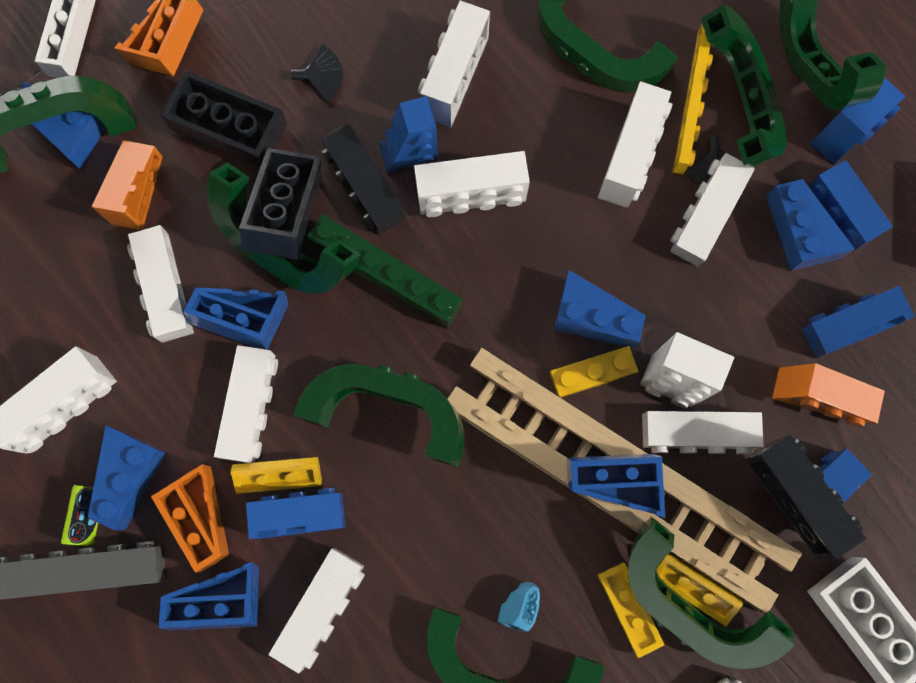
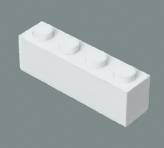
(64, 37)
(711, 210)
(160, 284)
(245, 405)
(702, 431)
(316, 610)

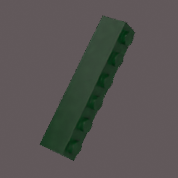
(390, 273)

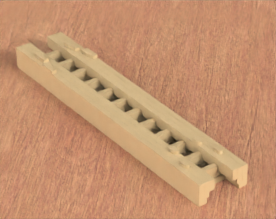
(603, 439)

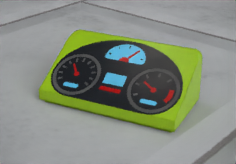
(78, 527)

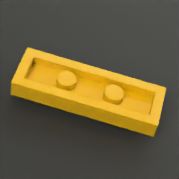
(594, 372)
(276, 475)
(699, 589)
(632, 616)

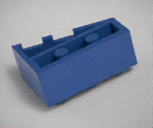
(856, 122)
(805, 226)
(122, 478)
(620, 479)
(295, 514)

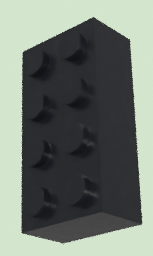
(223, 118)
(281, 203)
(806, 498)

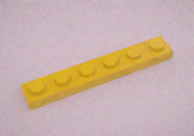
(693, 106)

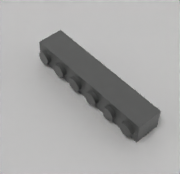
(82, 571)

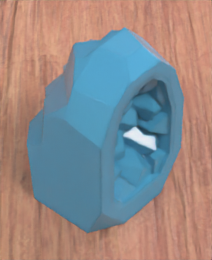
(520, 608)

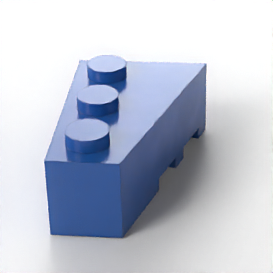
(72, 133)
(412, 136)
(597, 314)
(238, 315)
(857, 322)
(220, 602)

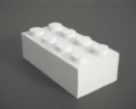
(455, 61)
(636, 145)
(472, 183)
(686, 371)
(52, 400)
(869, 620)

